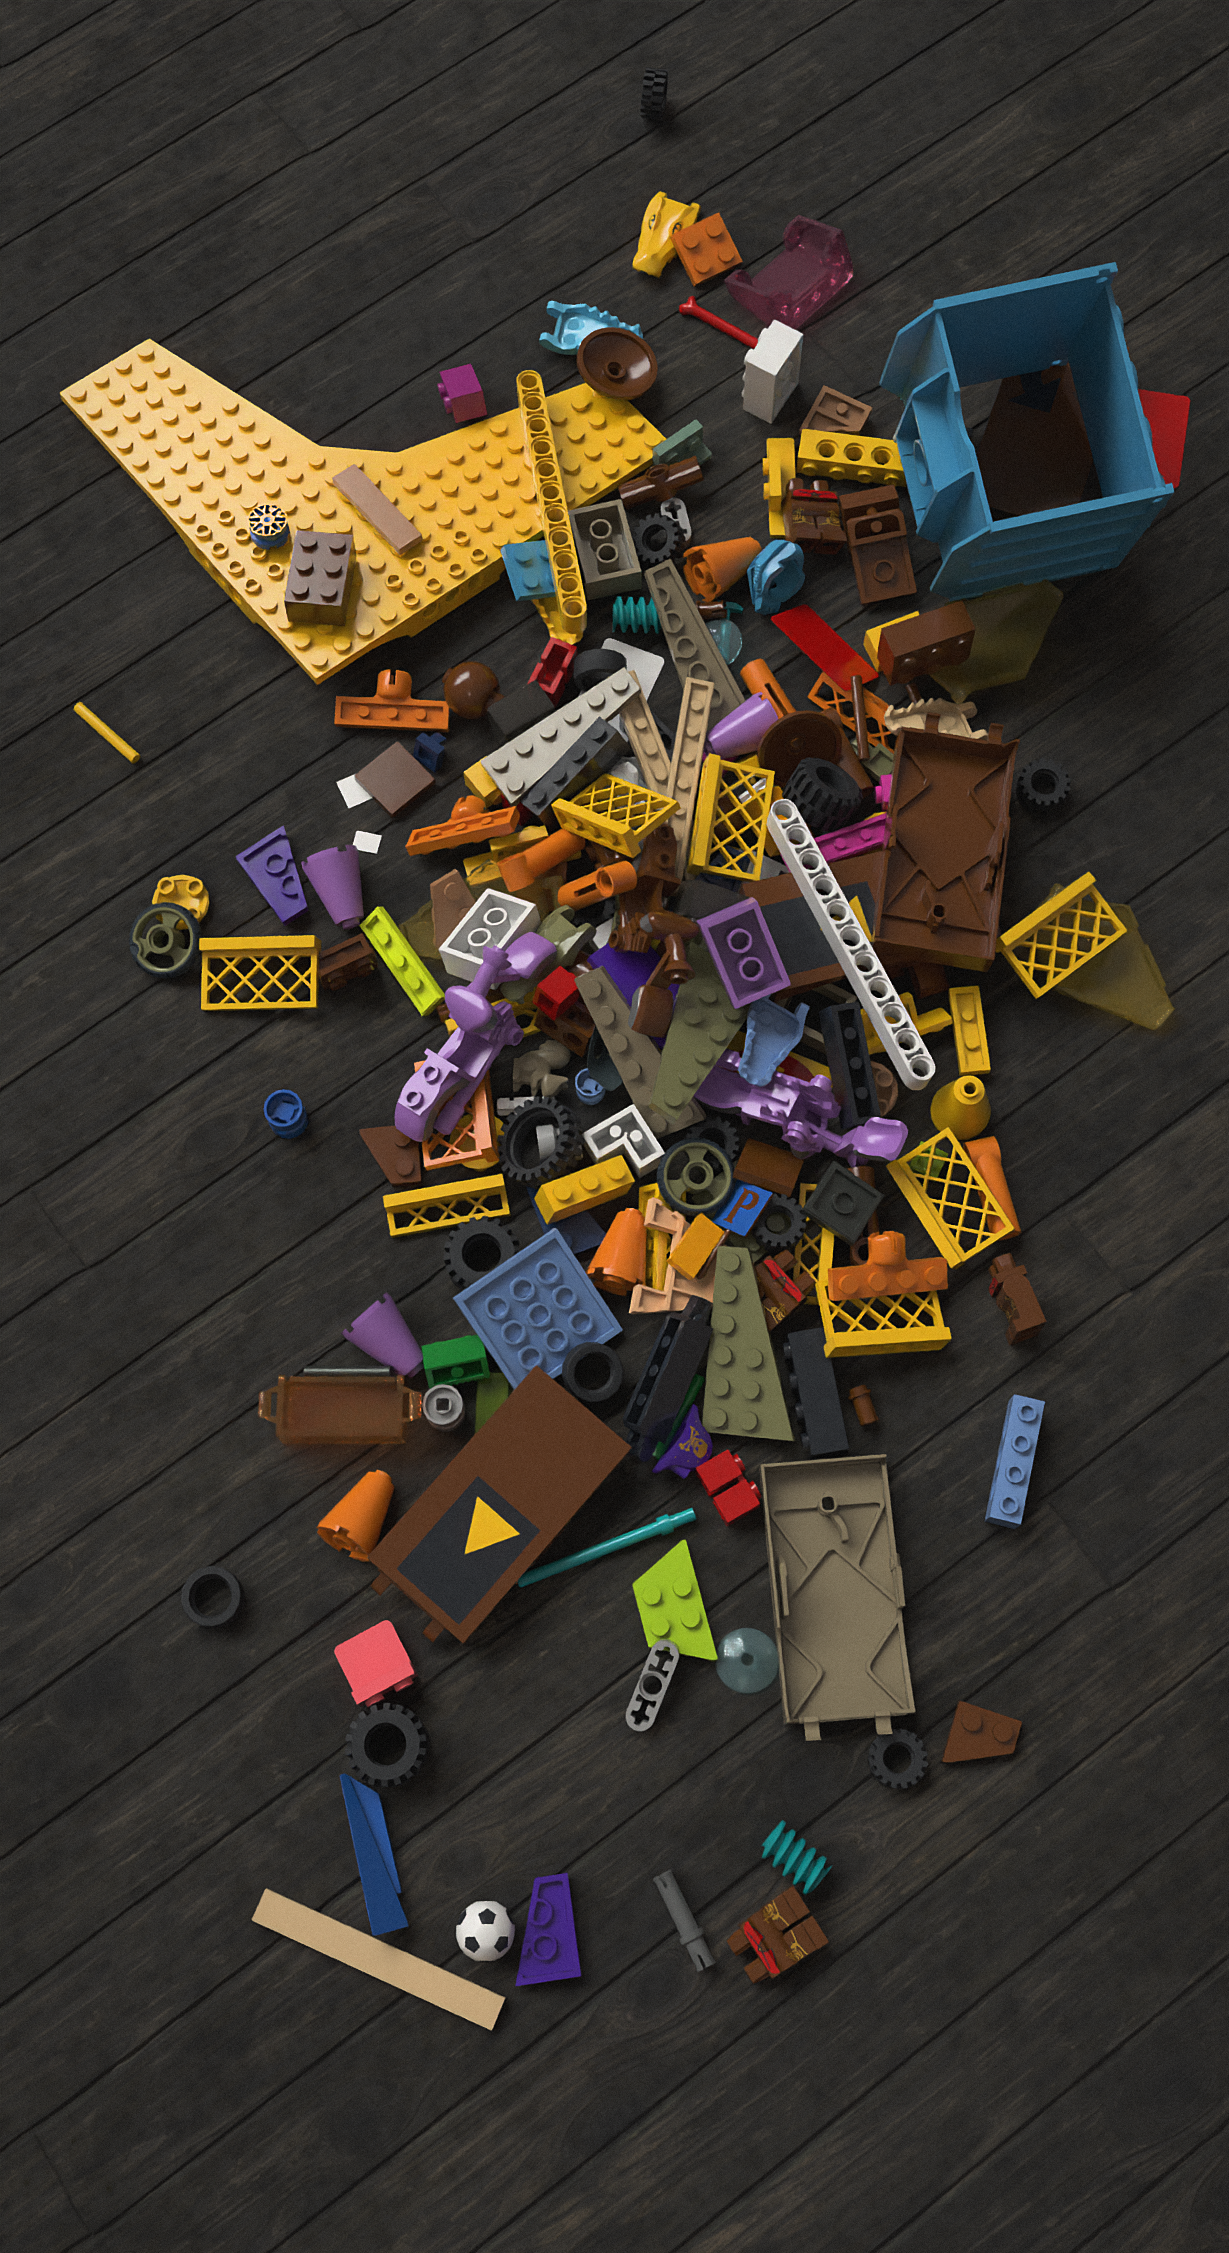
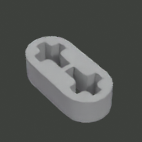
(682, 517)

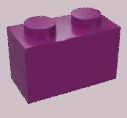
(462, 393)

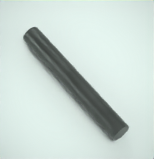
(348, 1371)

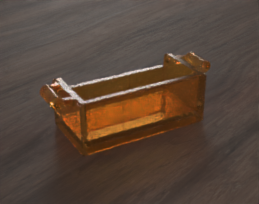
(341, 1409)

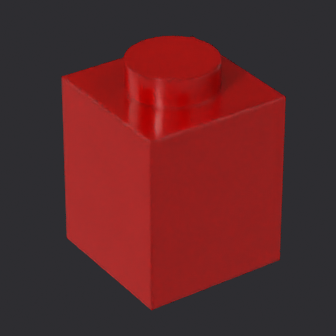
(556, 993)

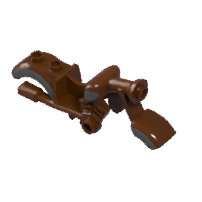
(646, 917)

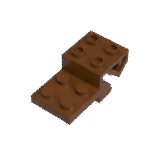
(877, 544)

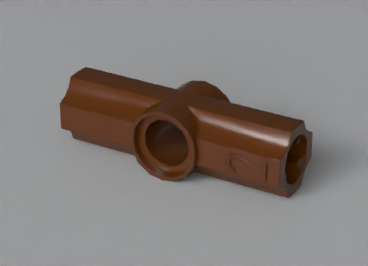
(661, 482)

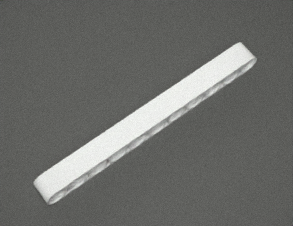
(850, 956)

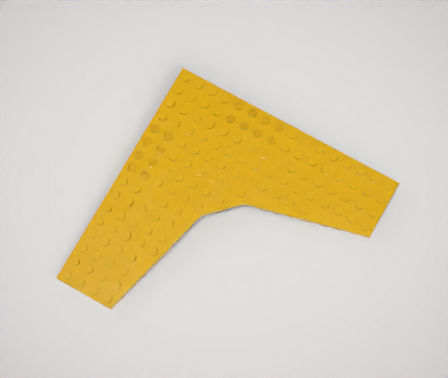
(217, 457)

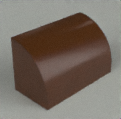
(928, 979)

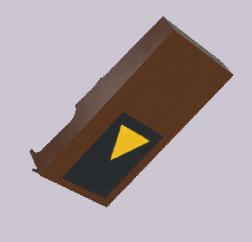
(798, 935)
(497, 1506)

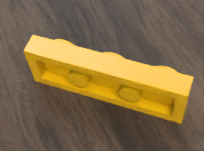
(969, 1030)

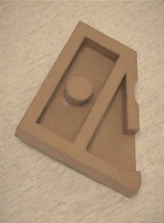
(837, 413)
(450, 905)

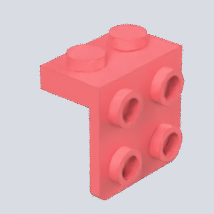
(375, 1664)

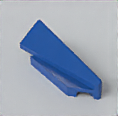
(374, 1856)

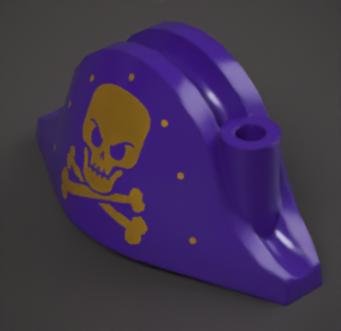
(688, 1448)

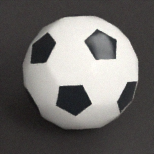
(485, 1931)

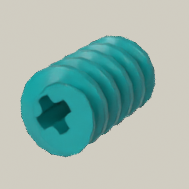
(635, 615)
(794, 1858)

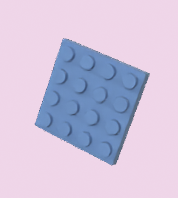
(536, 1309)

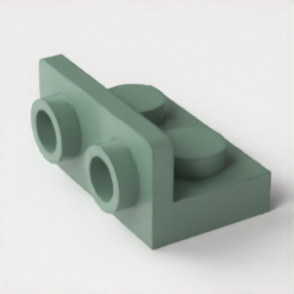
(682, 445)

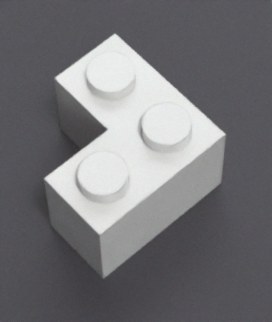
(626, 1135)

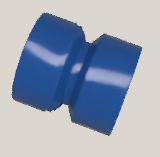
(286, 1114)

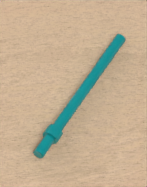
(663, 1525)

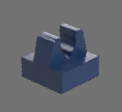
(430, 750)

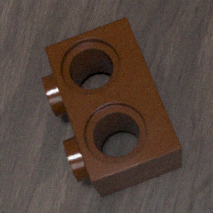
(571, 1028)

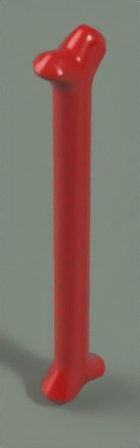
(692, 308)

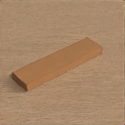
(377, 509)

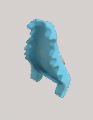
(575, 323)

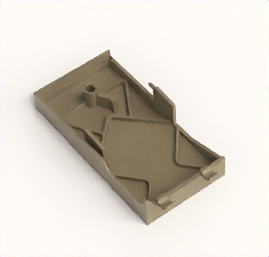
(836, 1592)

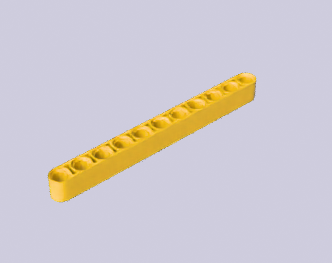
(551, 503)

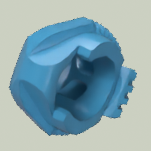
(780, 564)

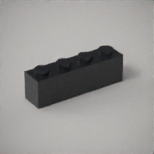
(578, 768)
(849, 1064)
(816, 1394)

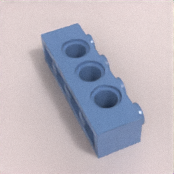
(1014, 1461)

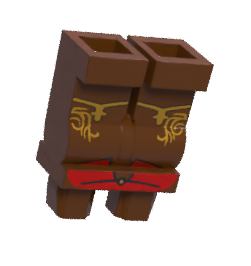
(812, 517)
(781, 1292)
(1015, 1299)
(772, 1946)

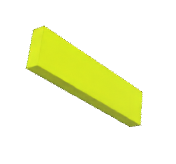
(402, 961)

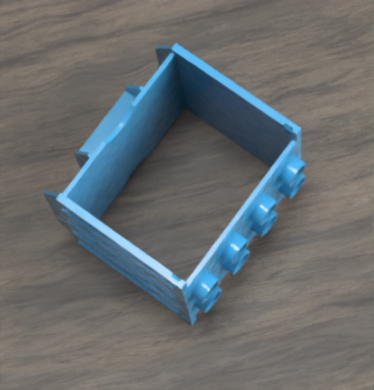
(998, 337)

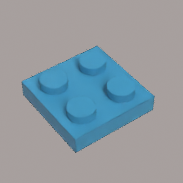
(528, 570)

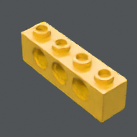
(843, 447)

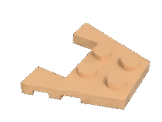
(677, 1287)

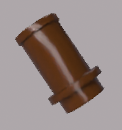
(712, 610)
(863, 1405)

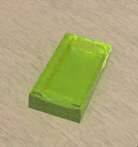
(490, 1396)

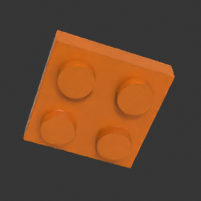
(706, 249)

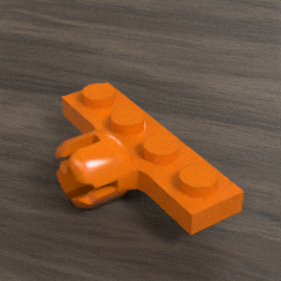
(392, 708)
(466, 825)
(887, 1272)

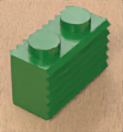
(455, 1361)

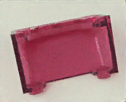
(799, 278)

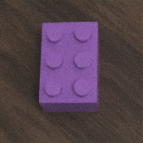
(743, 952)

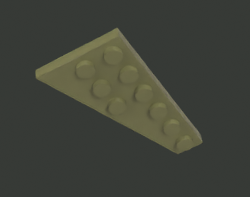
(696, 1038)
(742, 1368)

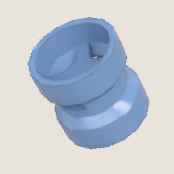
(585, 1082)

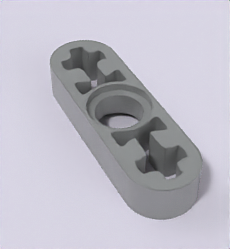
(635, 1703)

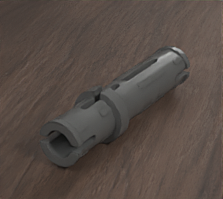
(684, 1921)

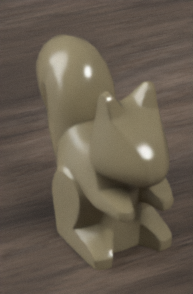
(536, 1066)

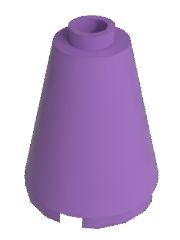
(741, 729)
(338, 883)
(387, 1338)

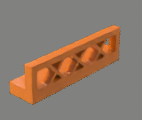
(873, 707)

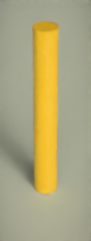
(106, 732)

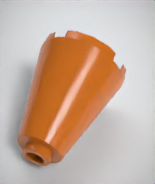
(718, 565)
(621, 1255)
(359, 1516)

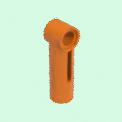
(760, 679)
(523, 868)
(598, 886)
(987, 1160)

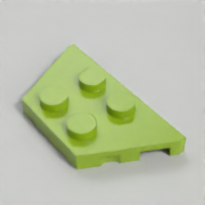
(673, 1605)

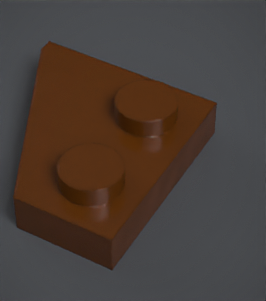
(394, 1154)
(979, 1734)

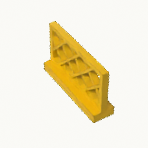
(705, 817)
(603, 827)
(1051, 911)
(263, 948)
(928, 1213)
(886, 1340)

